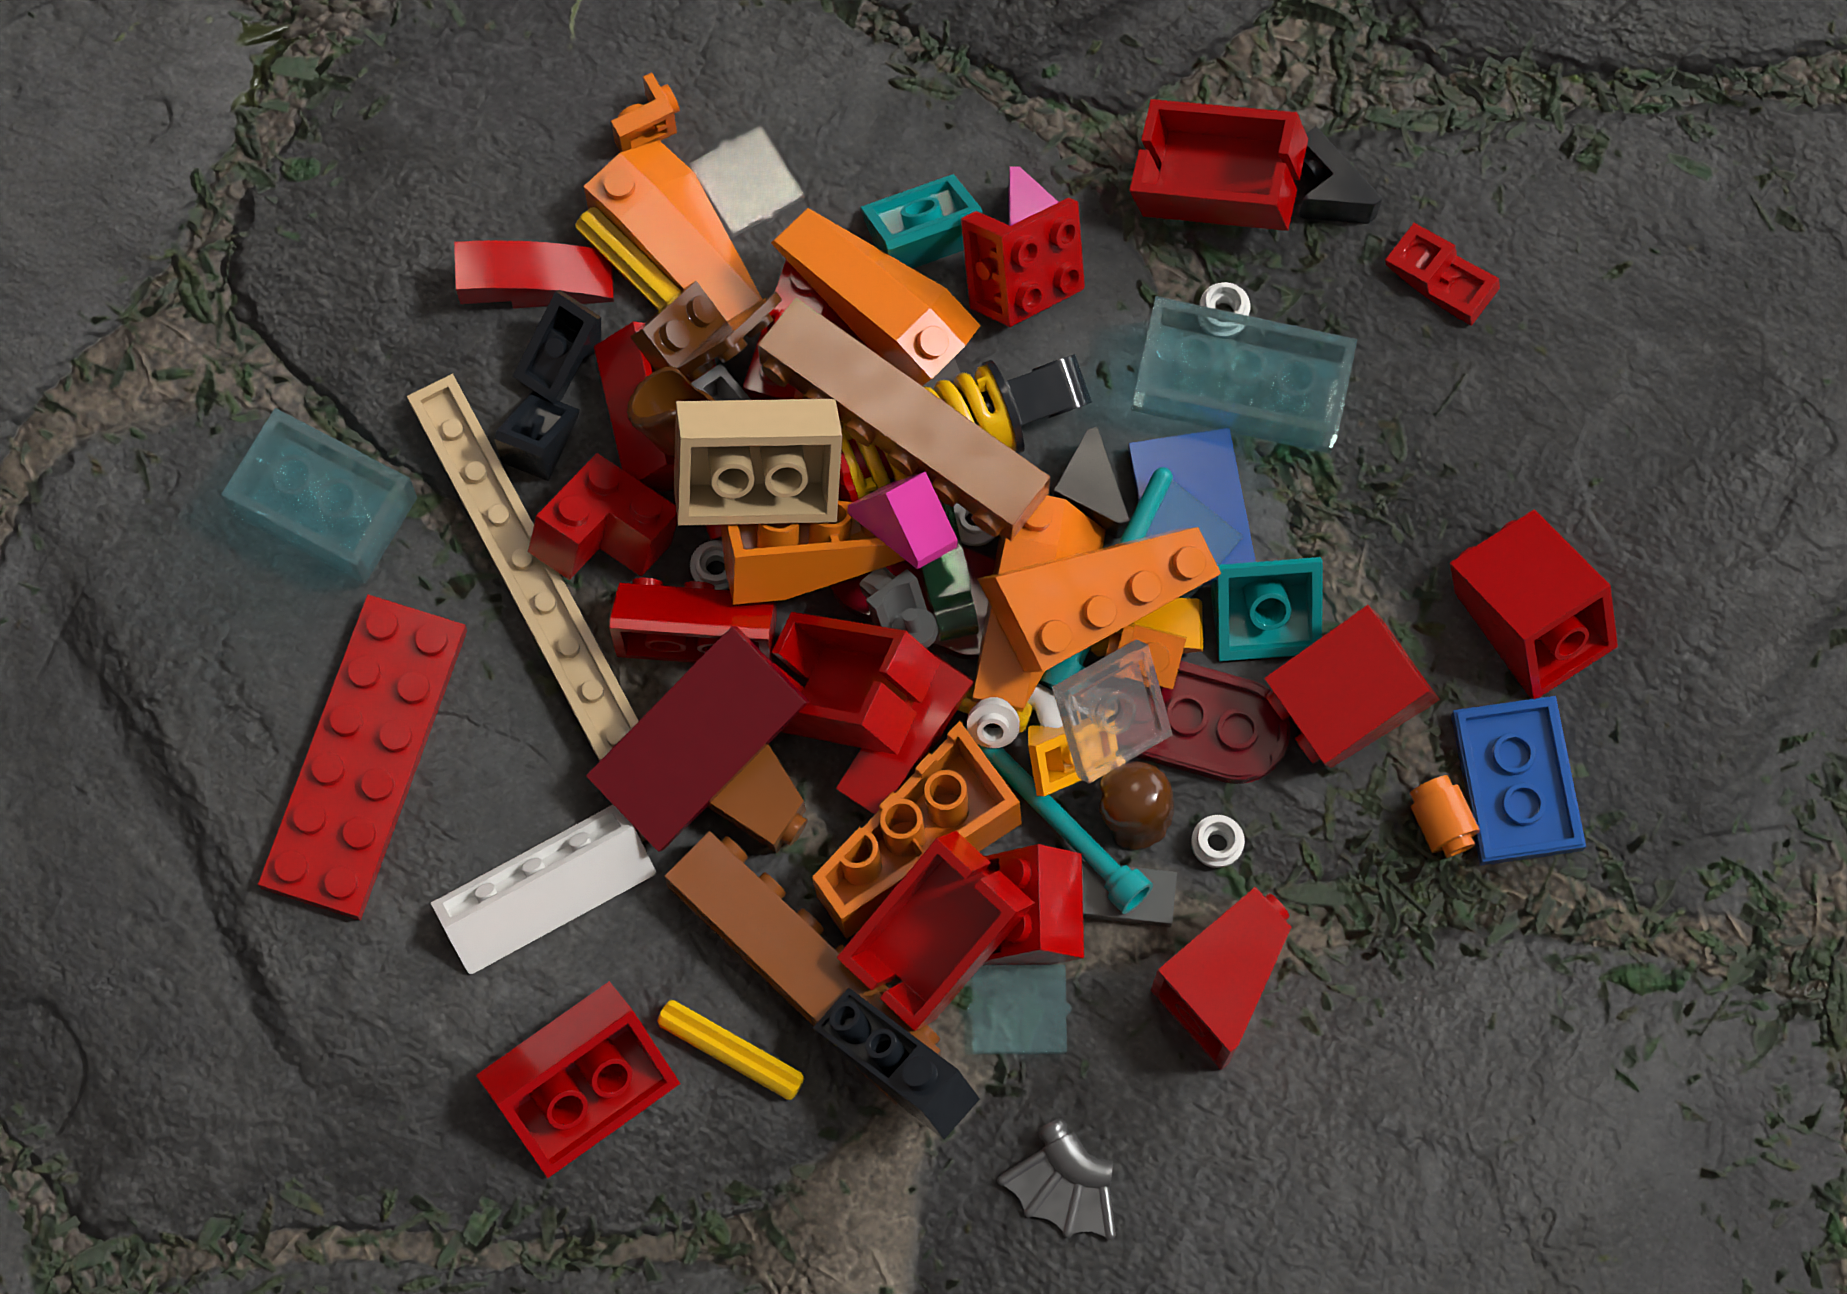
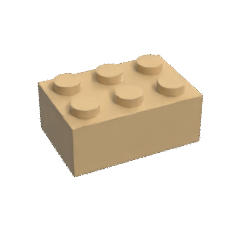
(757, 461)

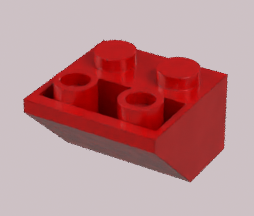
(1054, 925)

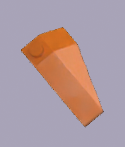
(673, 223)
(1049, 534)

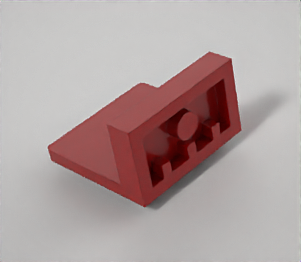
(1023, 265)

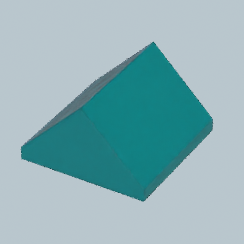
(921, 221)
(1267, 608)

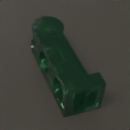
(949, 590)

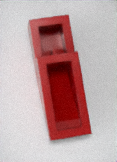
(530, 273)
(878, 773)

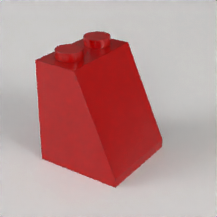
(1536, 602)
(1349, 688)
(1223, 972)

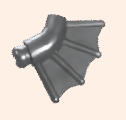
(1064, 1184)

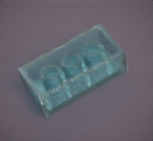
(1244, 375)

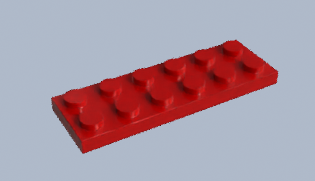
(363, 757)

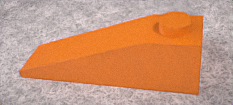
(881, 299)
(798, 558)

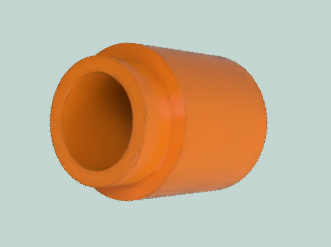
(1444, 816)

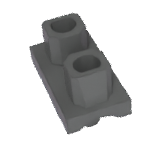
(899, 604)

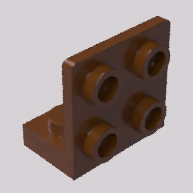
(693, 332)

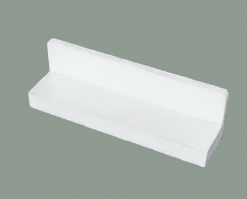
(543, 888)

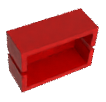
(1219, 164)
(856, 680)
(935, 929)

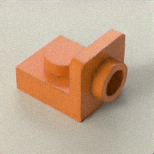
(648, 122)
(1164, 648)

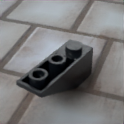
(898, 1063)

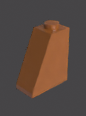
(763, 802)

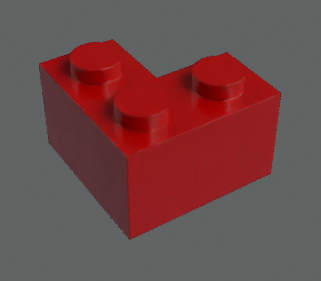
(605, 512)

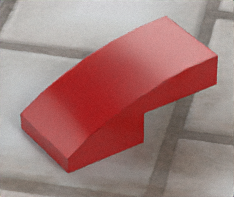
(1440, 275)

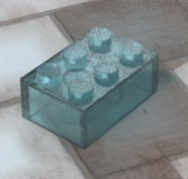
(319, 495)

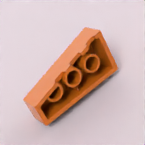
(1083, 598)
(946, 794)

